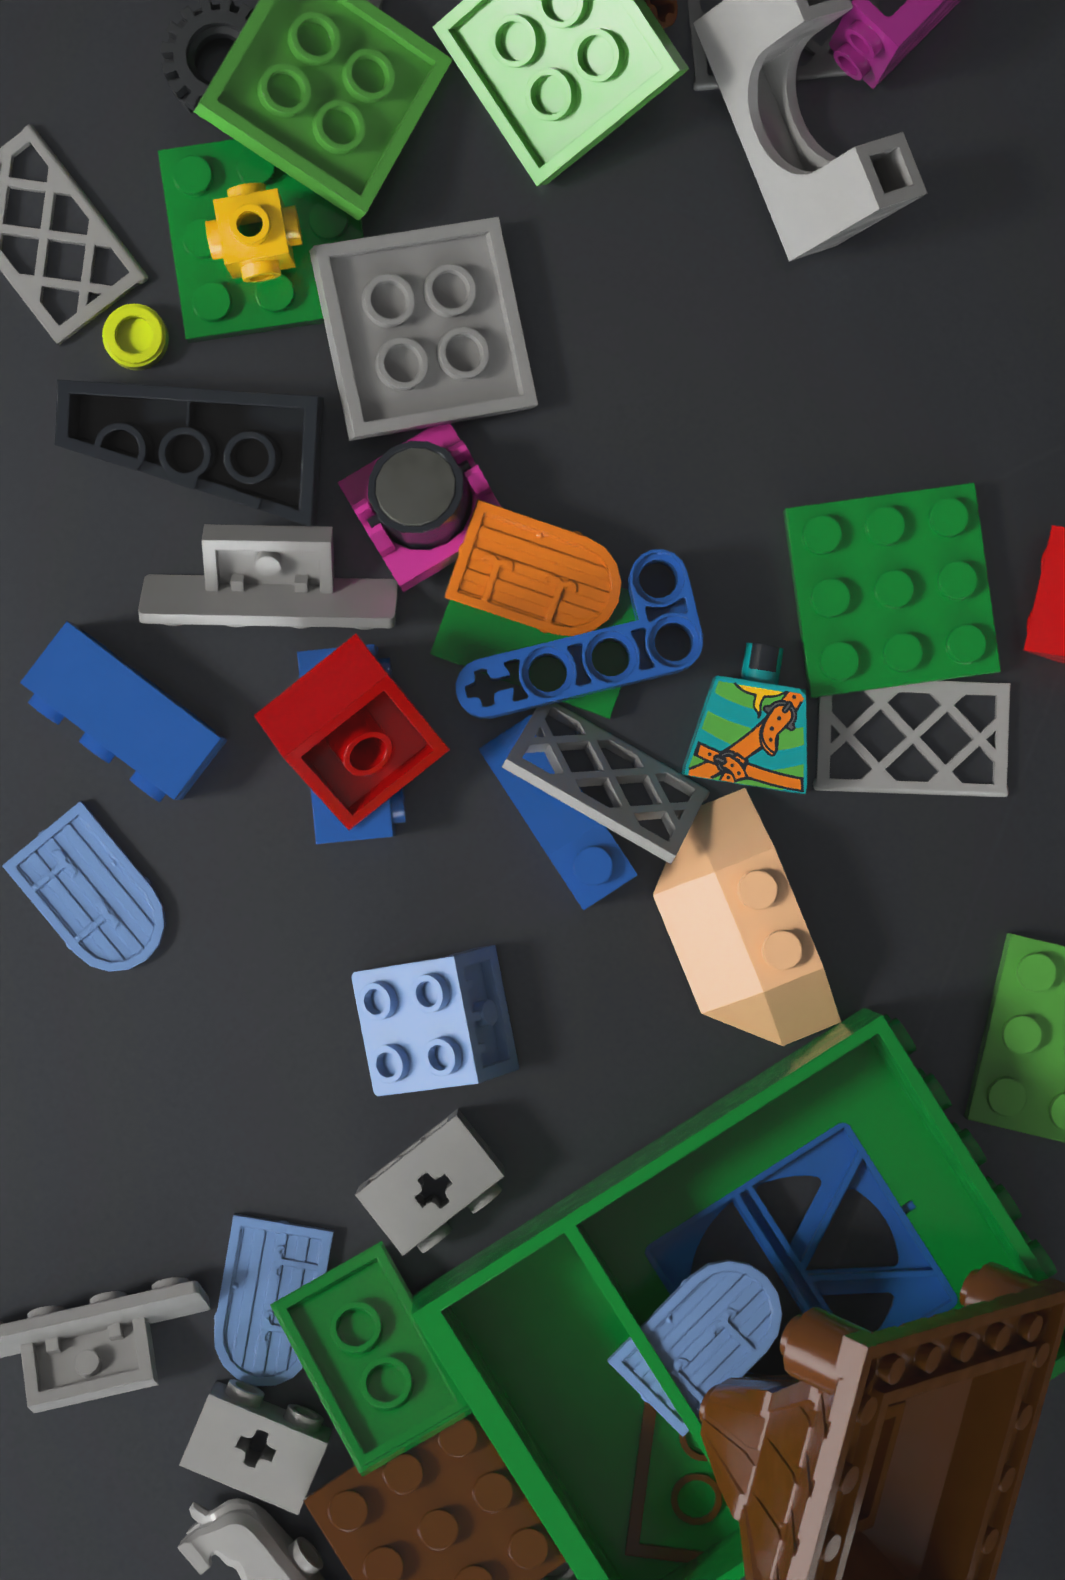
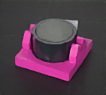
(420, 500)

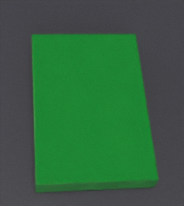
(477, 634)
(370, 1359)

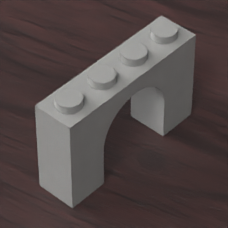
(808, 191)

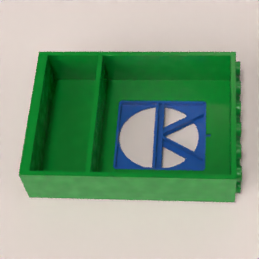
(552, 1300)

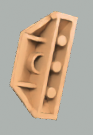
(743, 927)

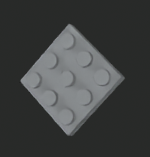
(423, 328)

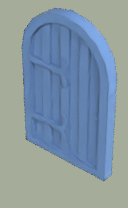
(90, 892)
(262, 1266)
(704, 1334)

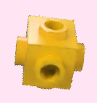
(258, 256)

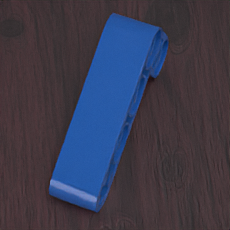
(576, 651)

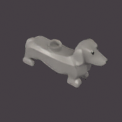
(249, 1542)

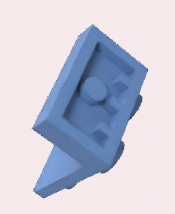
(435, 1022)

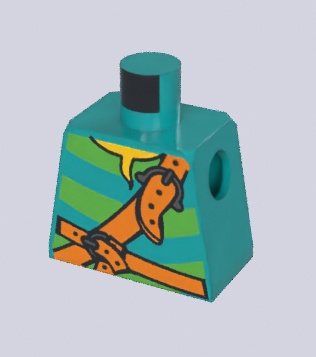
(752, 728)

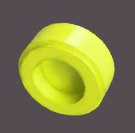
(135, 336)

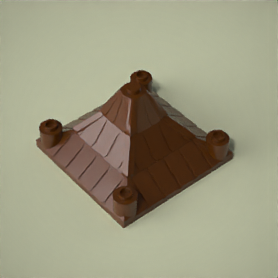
(890, 1442)

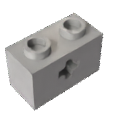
(394, 1191)
(224, 1438)

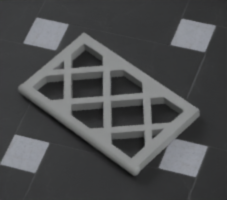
(98, 236)
(944, 780)
(622, 818)

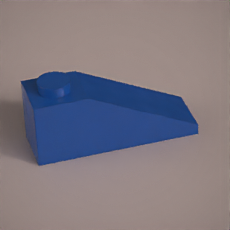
(573, 842)

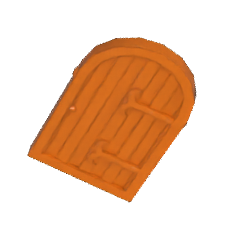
(534, 573)

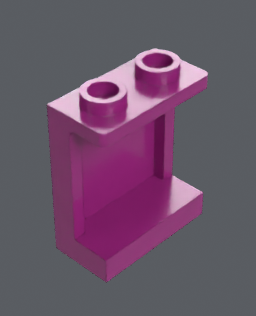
(873, 44)

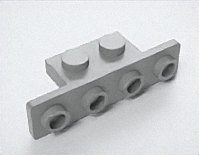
(268, 580)
(96, 1346)

